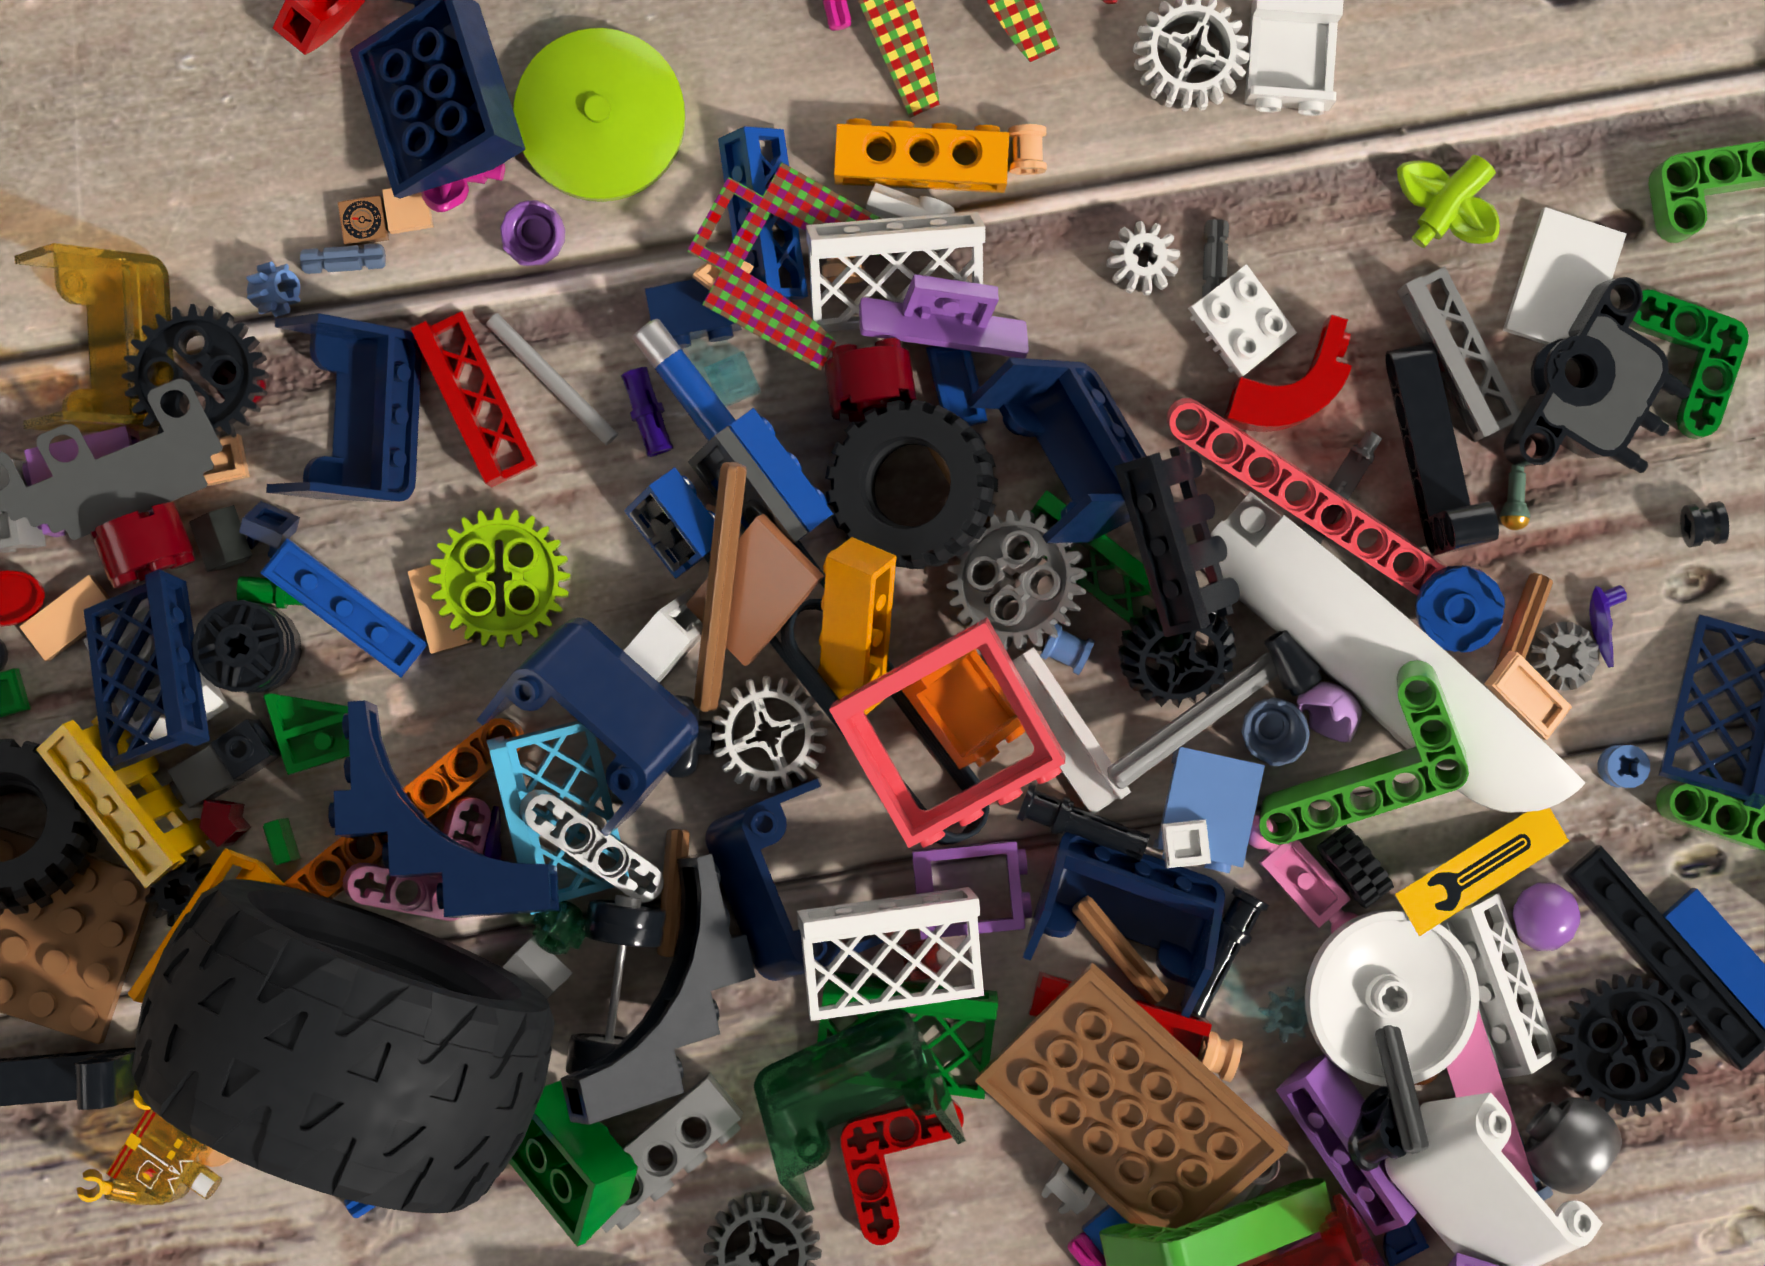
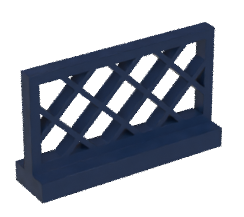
(172, 660)
(1753, 768)

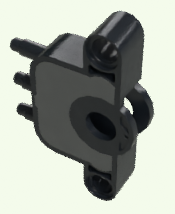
(1615, 390)

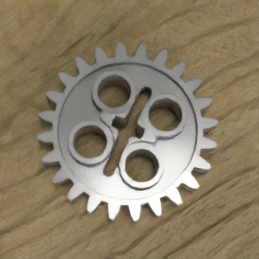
(1036, 611)

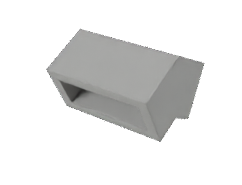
(538, 968)

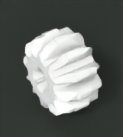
(1157, 254)

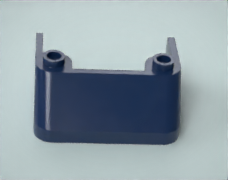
(373, 410)
(1079, 432)
(612, 700)
(736, 850)
(1147, 903)

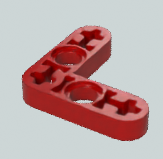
(873, 1158)

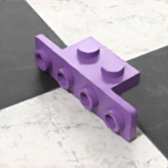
(946, 316)

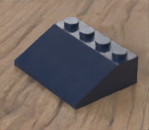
(436, 97)

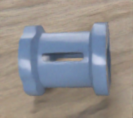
(1068, 649)

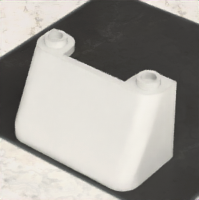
(1477, 1194)

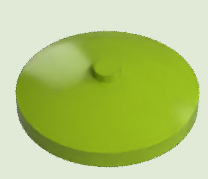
(600, 114)

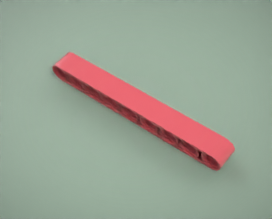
(1314, 501)

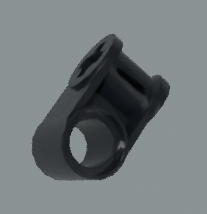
(1375, 1132)

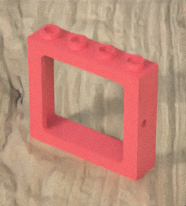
(966, 807)

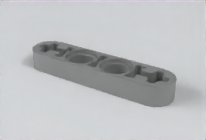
(590, 848)

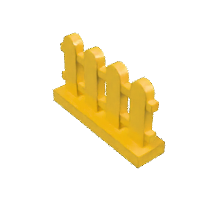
(115, 811)

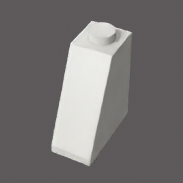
(666, 638)

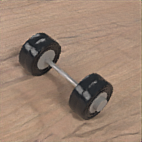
(621, 923)

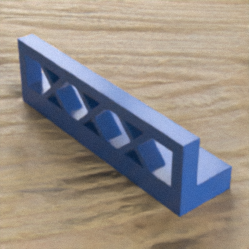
(745, 164)

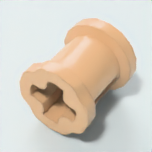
(1027, 149)

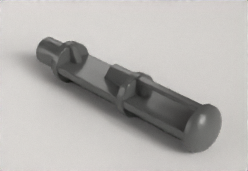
(1347, 479)

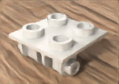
(1242, 321)

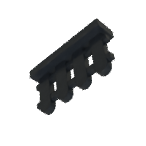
(1162, 544)

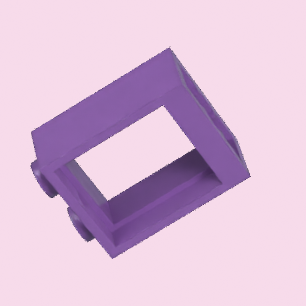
(1016, 866)

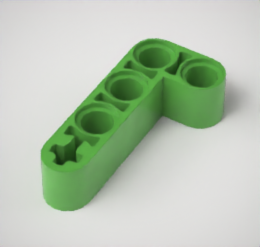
(1698, 183)

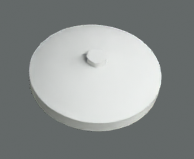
(1383, 975)

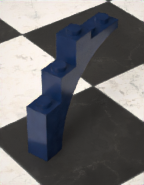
(415, 847)

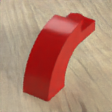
(313, 22)

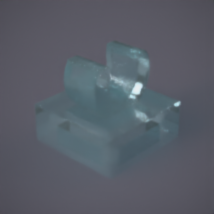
(732, 379)

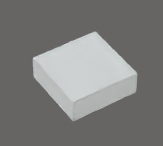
(1185, 843)

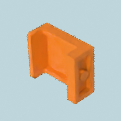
(965, 710)

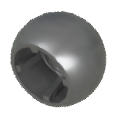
(1571, 1144)

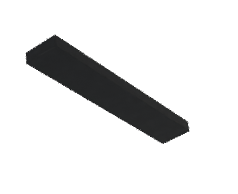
(1668, 956)

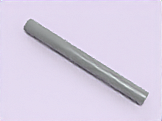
(551, 379)

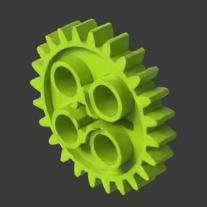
(460, 580)

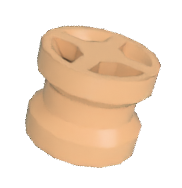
(1220, 1055)

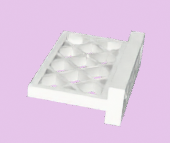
(886, 237)
(895, 916)

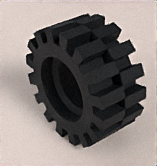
(1355, 866)

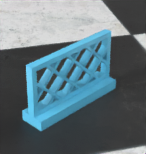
(513, 789)

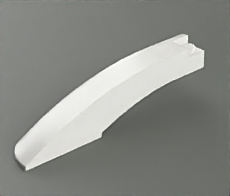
(1366, 641)

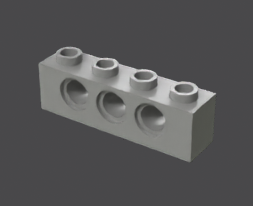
(704, 1100)

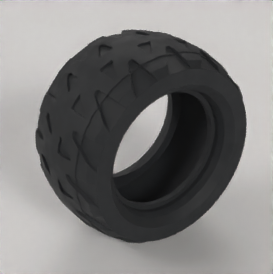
(341, 1048)

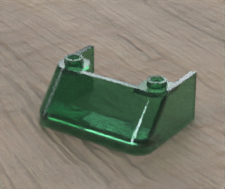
(842, 1080)

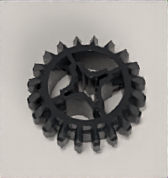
(1184, 663)

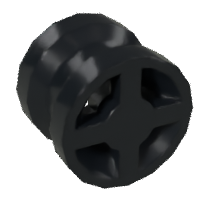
(1704, 524)

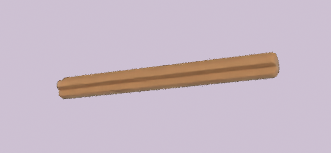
(720, 585)

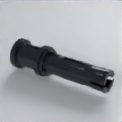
(1063, 816)
(1233, 934)

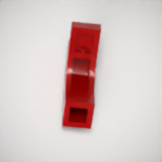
(1275, 408)

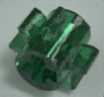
(559, 929)

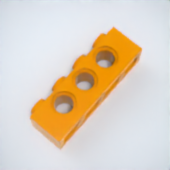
(942, 172)

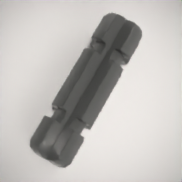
(1215, 254)

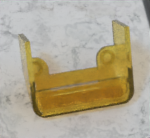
(120, 297)

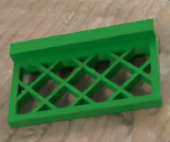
(974, 1009)

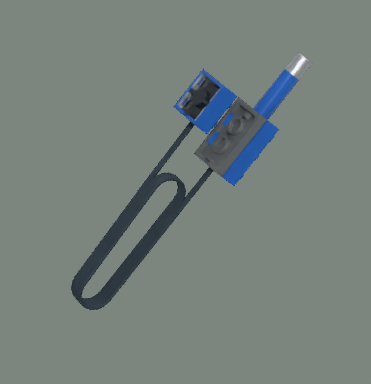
(682, 527)

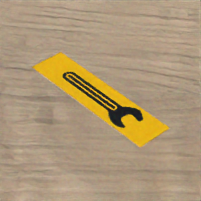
(1481, 869)

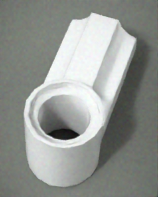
(894, 204)

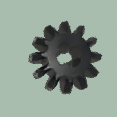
(166, 893)

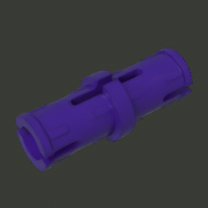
(647, 411)

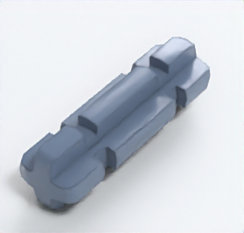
(342, 258)

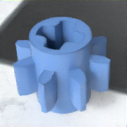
(273, 289)

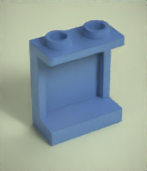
(1221, 793)

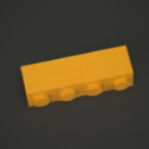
(856, 616)

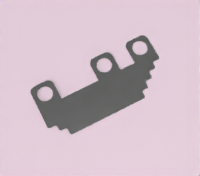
(126, 481)

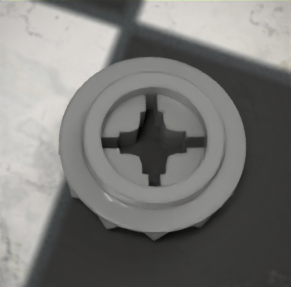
(1544, 655)

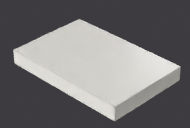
(1559, 274)

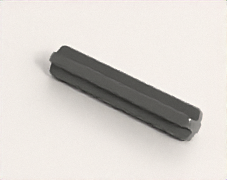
(1401, 1089)

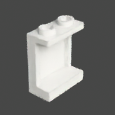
(1292, 55)

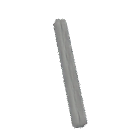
(1192, 722)

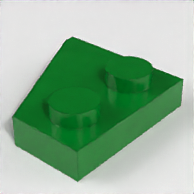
(307, 731)

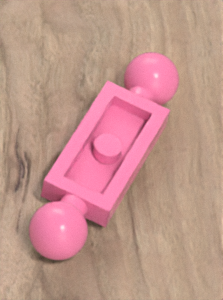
(1302, 878)

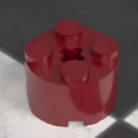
(868, 378)
(142, 544)

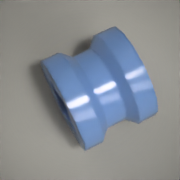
(1614, 766)

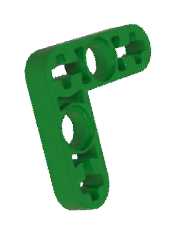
(1704, 342)

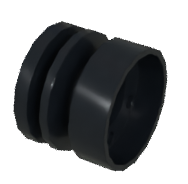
(271, 642)

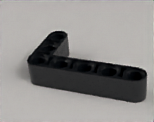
(1433, 454)
(91, 1077)

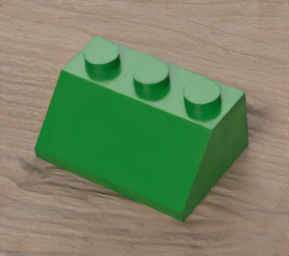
(573, 1167)

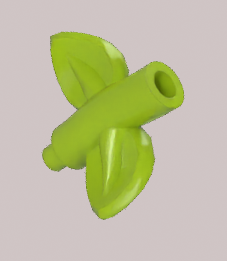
(1450, 200)

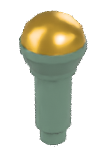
(1515, 511)

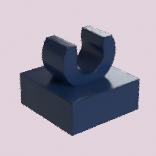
(269, 526)

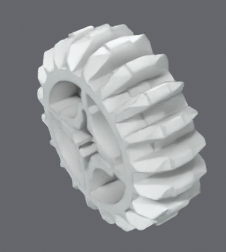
(1206, 57)
(733, 747)

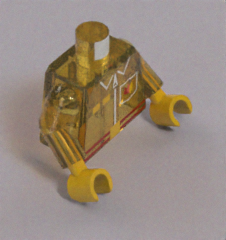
(154, 1165)

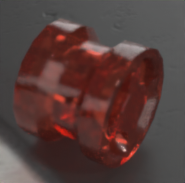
(929, 960)

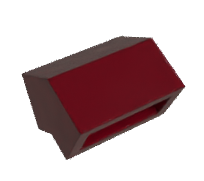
(223, 822)

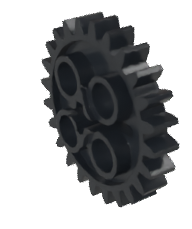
(221, 348)
(1662, 1028)

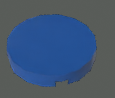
(1460, 608)

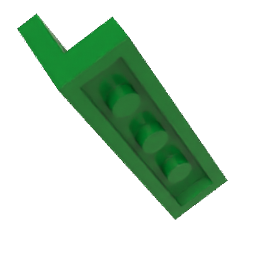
(1110, 553)

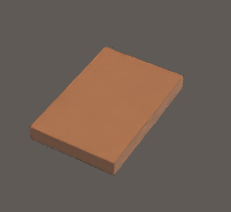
(767, 588)

